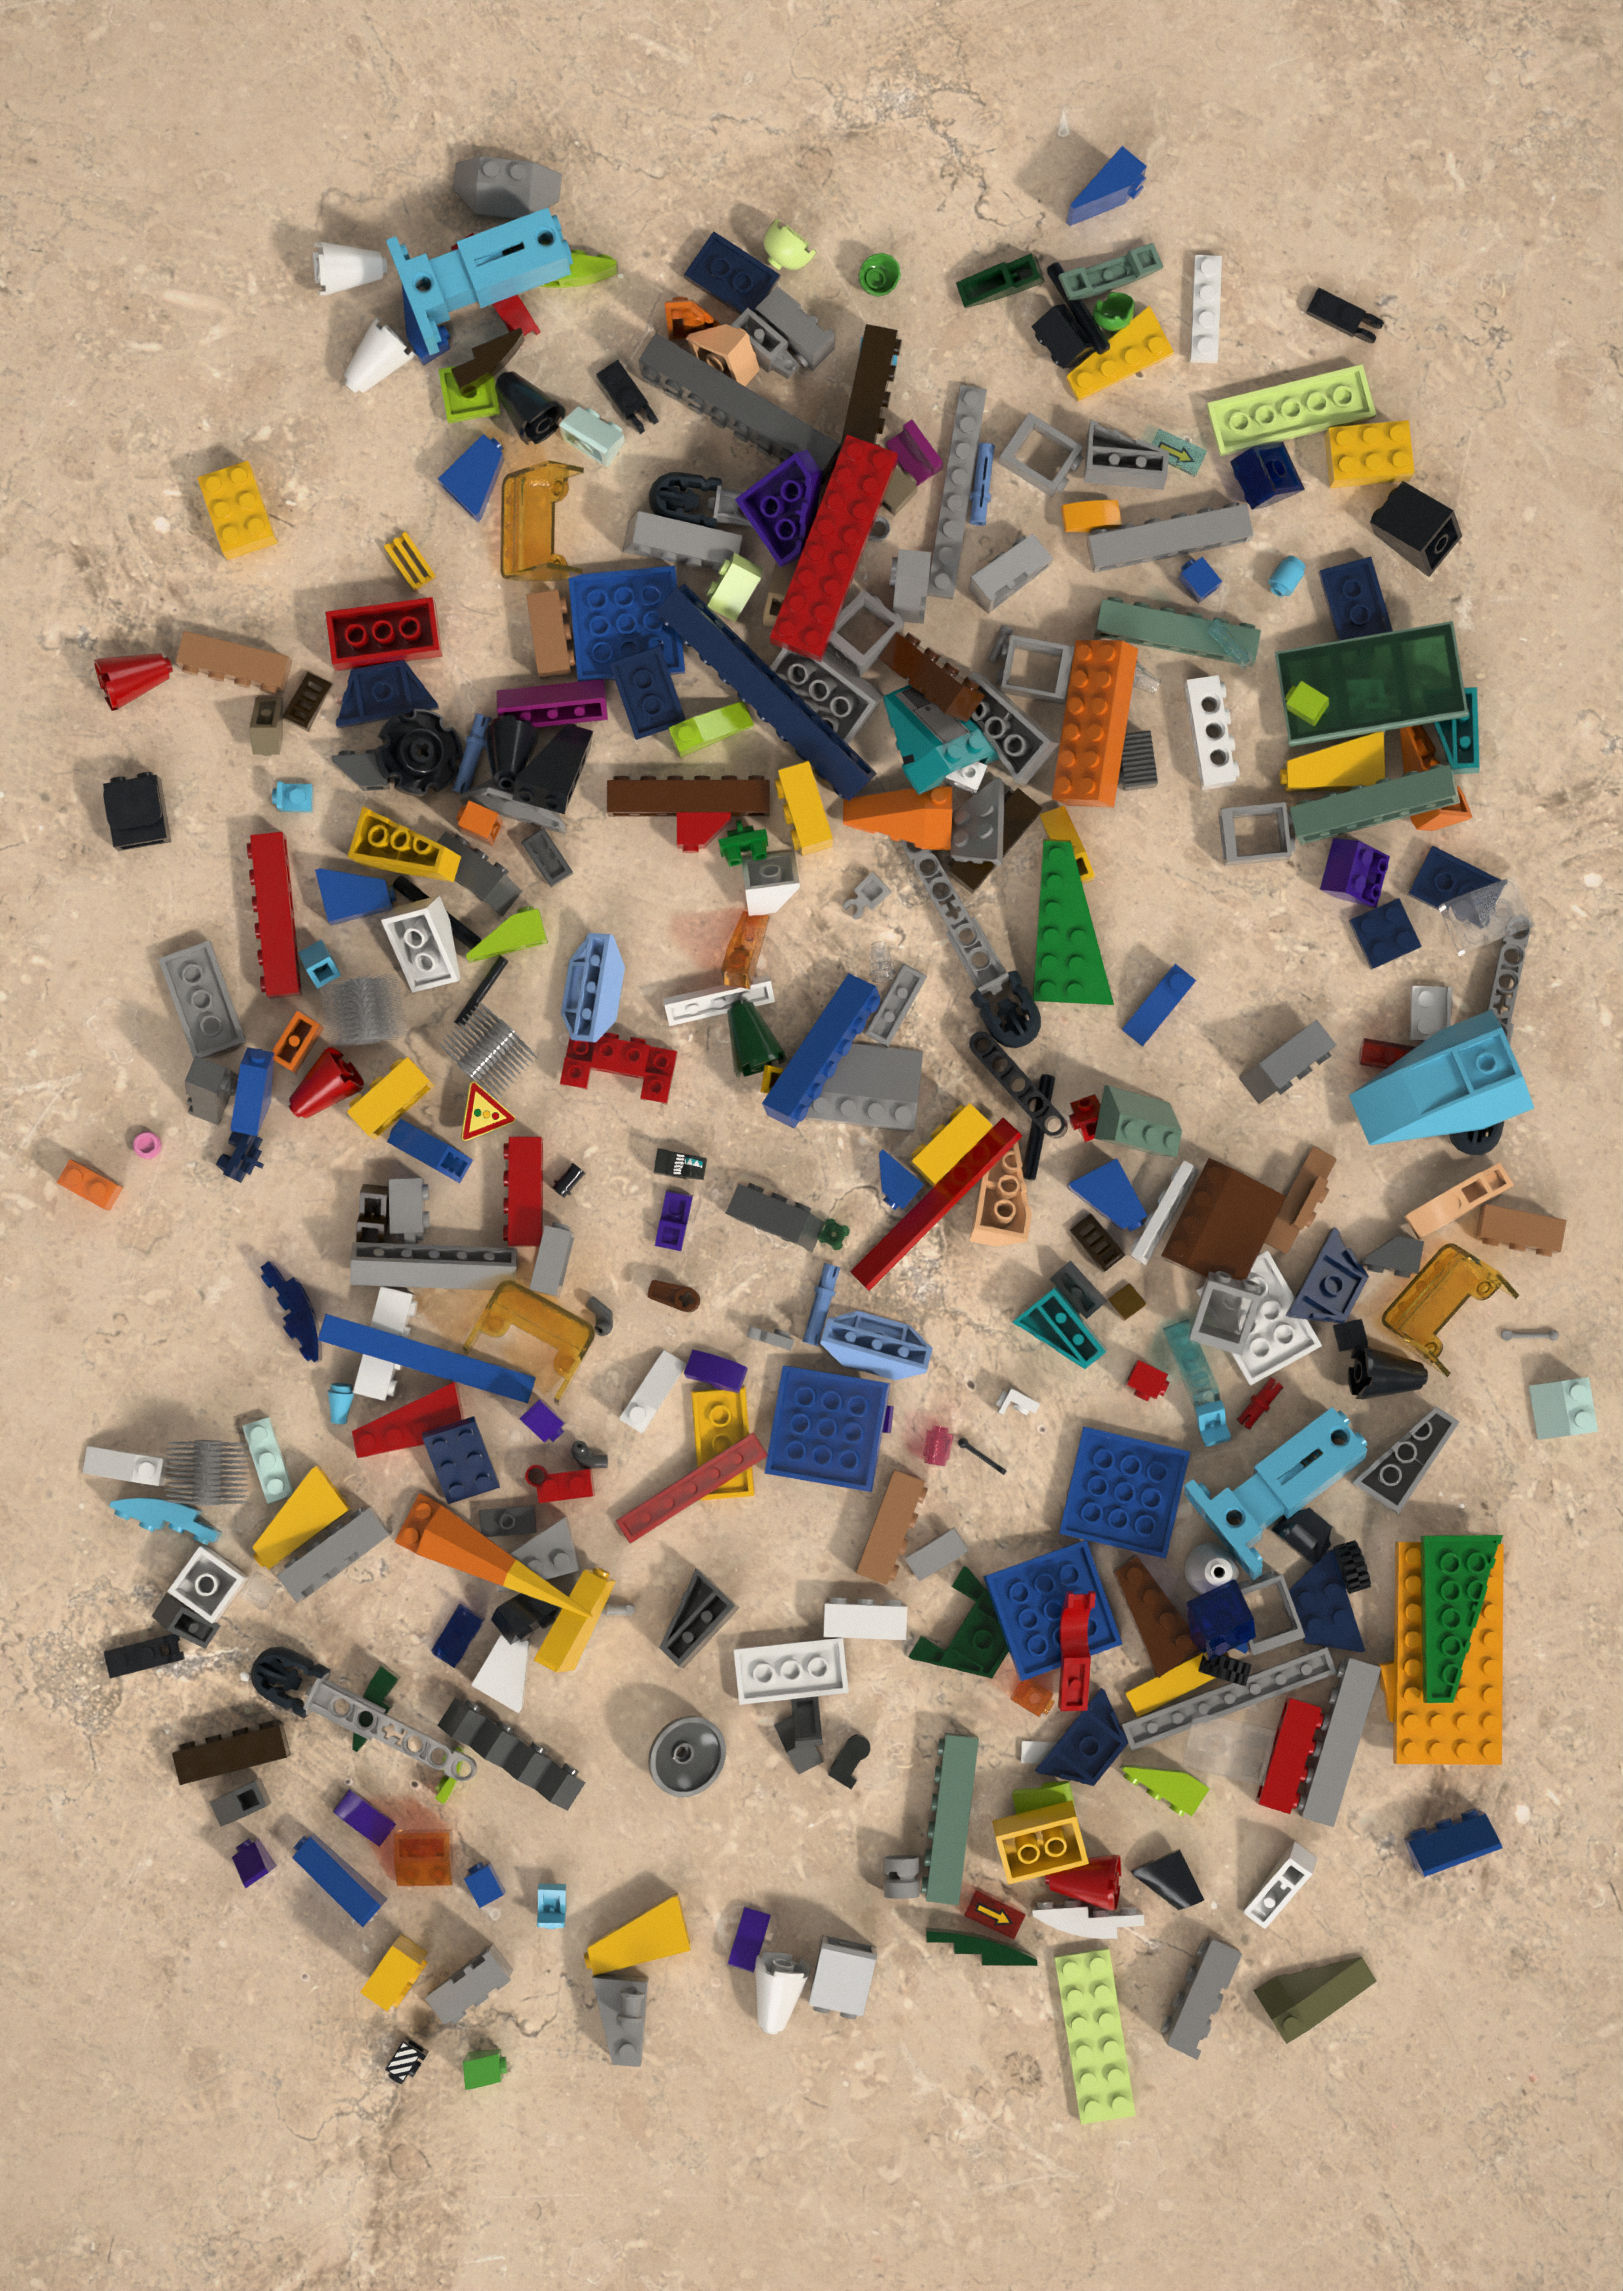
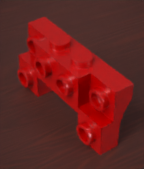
(622, 1058)

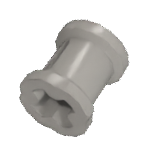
(631, 2006)

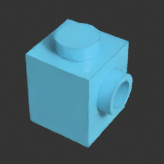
(319, 964)

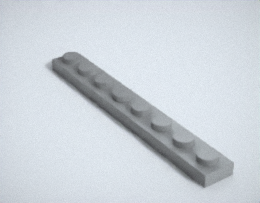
(956, 492)
(1229, 1697)

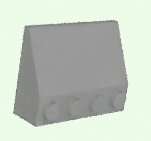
(830, 690)
(872, 1089)

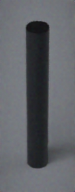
(482, 990)

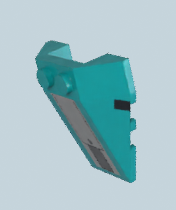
(933, 741)

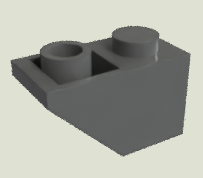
(361, 769)
(1397, 1254)
(240, 1802)

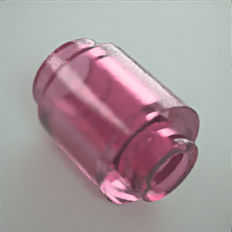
(937, 1446)

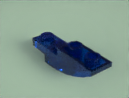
(302, 1319)

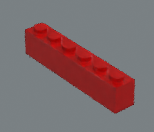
(275, 915)

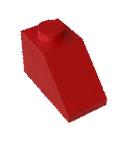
(699, 829)

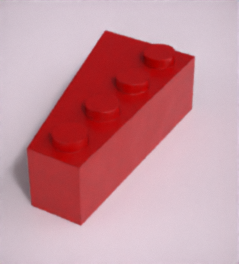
(405, 1425)

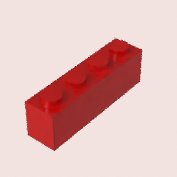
(525, 1191)
(1289, 1754)

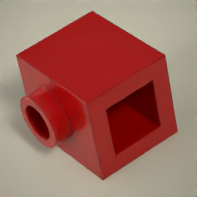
(1147, 1381)

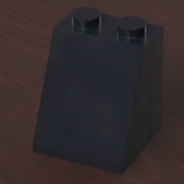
(1416, 527)

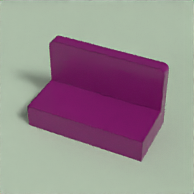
(915, 453)

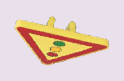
(483, 1113)

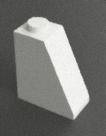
(505, 1673)

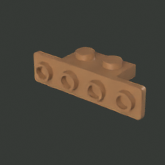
(1301, 1200)

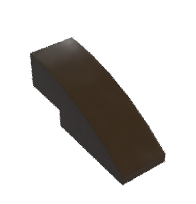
(487, 361)
(373, 1214)

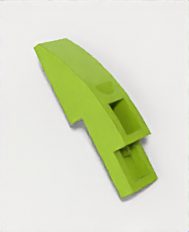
(586, 270)

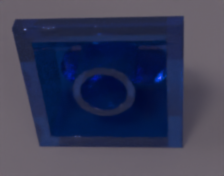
(1266, 475)
(1220, 1620)

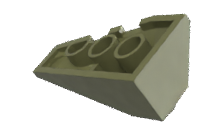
(1308, 1997)

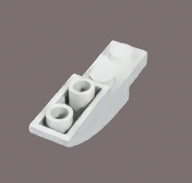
(1074, 1918)

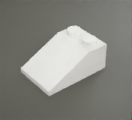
(423, 943)

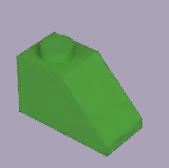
(483, 2068)

